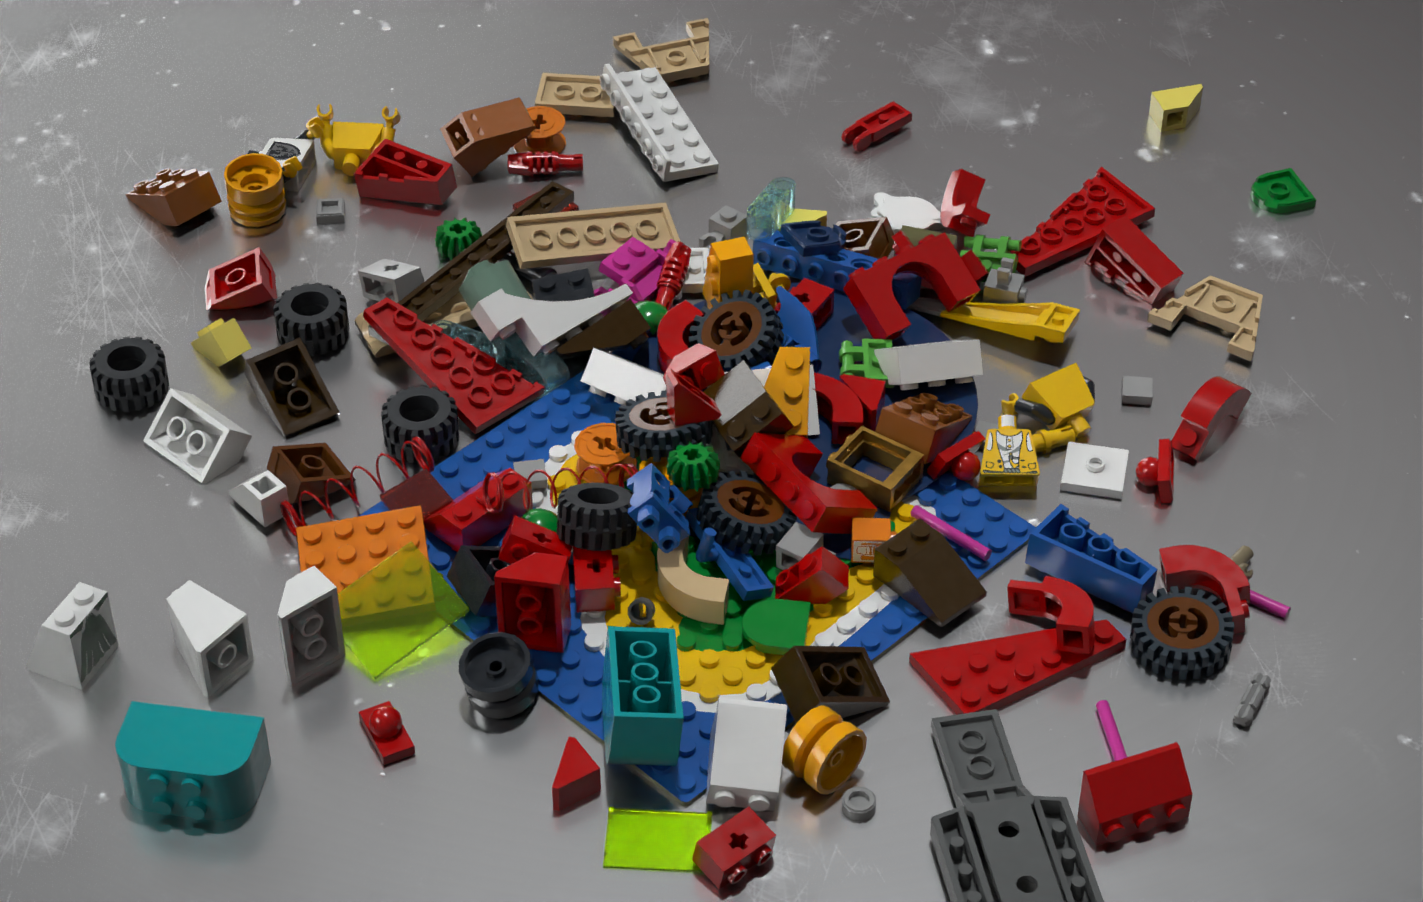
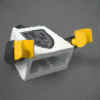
(295, 154)

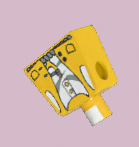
(1009, 456)

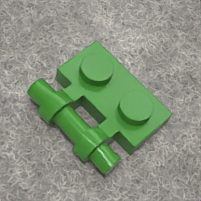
(992, 259)
(870, 365)

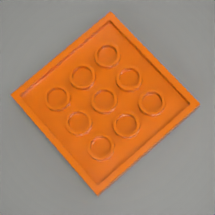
(356, 545)

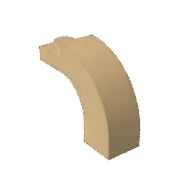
(689, 592)

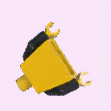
(1056, 400)

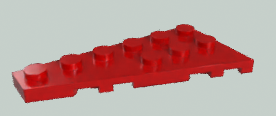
(1080, 220)
(470, 376)
(1007, 668)

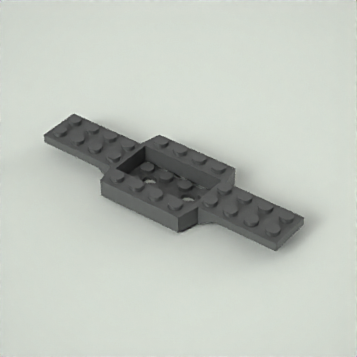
(993, 796)

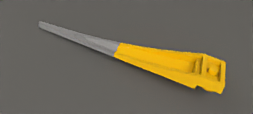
(1022, 320)

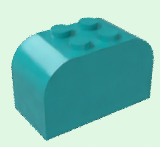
(641, 697)
(192, 761)

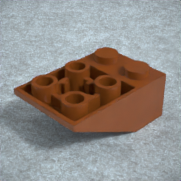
(486, 133)
(176, 195)
(923, 424)

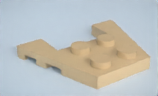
(672, 59)
(1220, 305)

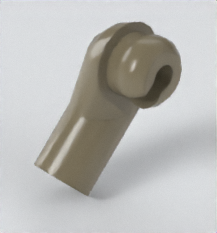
(1242, 557)

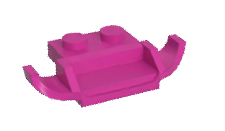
(637, 267)

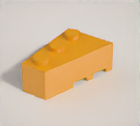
(728, 269)
(789, 386)

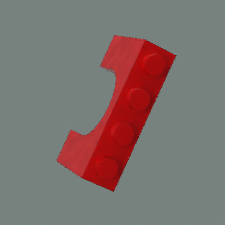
(933, 260)
(786, 468)

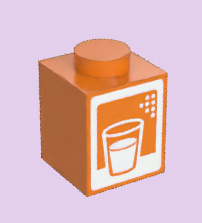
(866, 536)

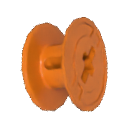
(547, 134)
(599, 447)

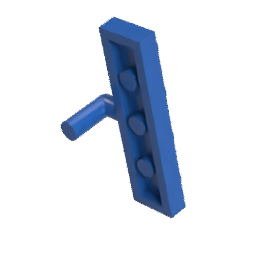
(738, 567)

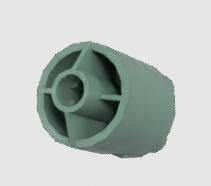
(488, 278)

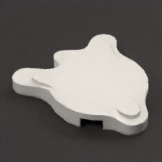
(906, 211)

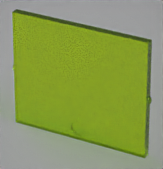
(396, 609)

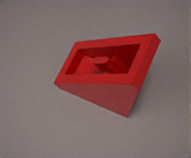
(871, 395)
(688, 403)
(576, 776)

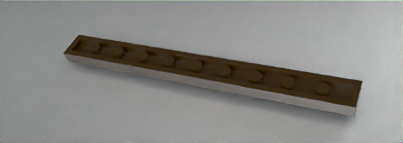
(490, 247)

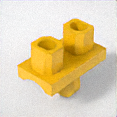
(767, 287)

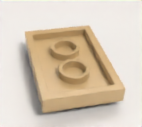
(574, 95)

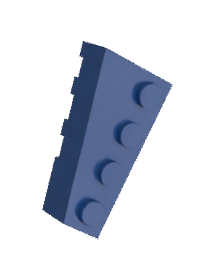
(1091, 561)

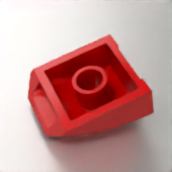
(241, 283)

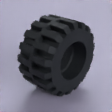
(313, 314)
(129, 374)
(422, 414)
(595, 517)

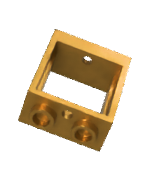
(904, 461)

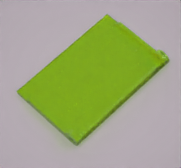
(654, 839)

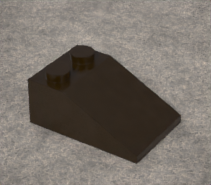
(613, 332)
(290, 388)
(745, 408)
(927, 573)
(831, 678)

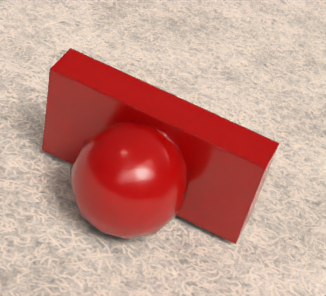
(959, 459)
(1159, 471)
(387, 732)

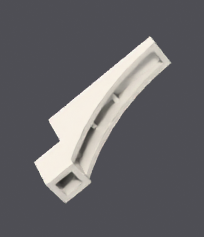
(540, 322)

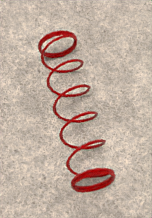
(500, 492)
(285, 505)

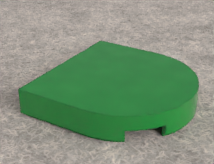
(1281, 192)
(776, 625)

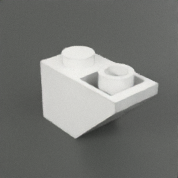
(261, 497)

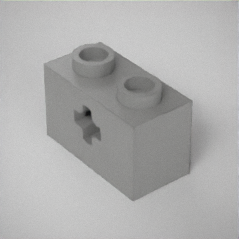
(389, 280)

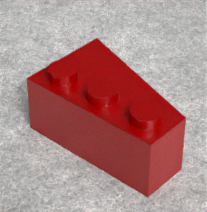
(405, 175)
(1135, 260)

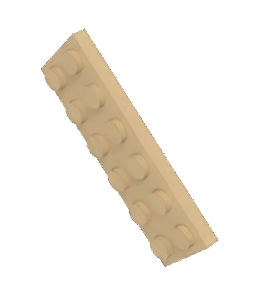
(587, 234)

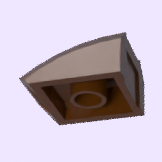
(868, 236)
(307, 469)

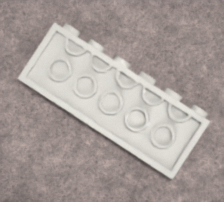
(658, 123)

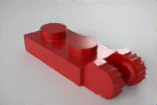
(876, 125)

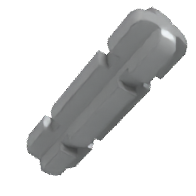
(1251, 699)

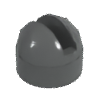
(635, 611)

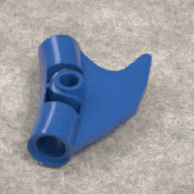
(797, 326)

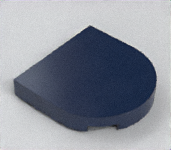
(813, 239)

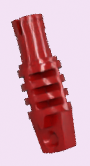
(543, 163)
(673, 274)

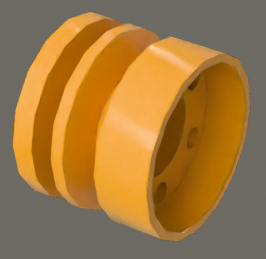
(255, 190)

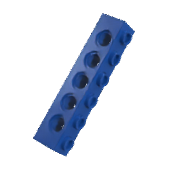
(829, 269)

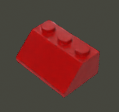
(469, 521)
(535, 601)
(1135, 794)

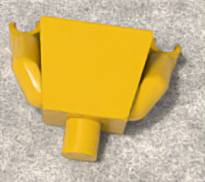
(354, 142)

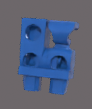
(652, 511)

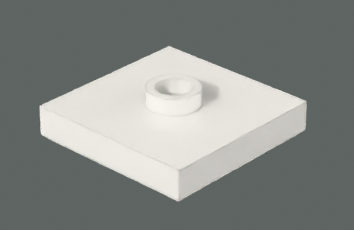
(1094, 470)

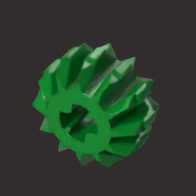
(456, 236)
(693, 466)

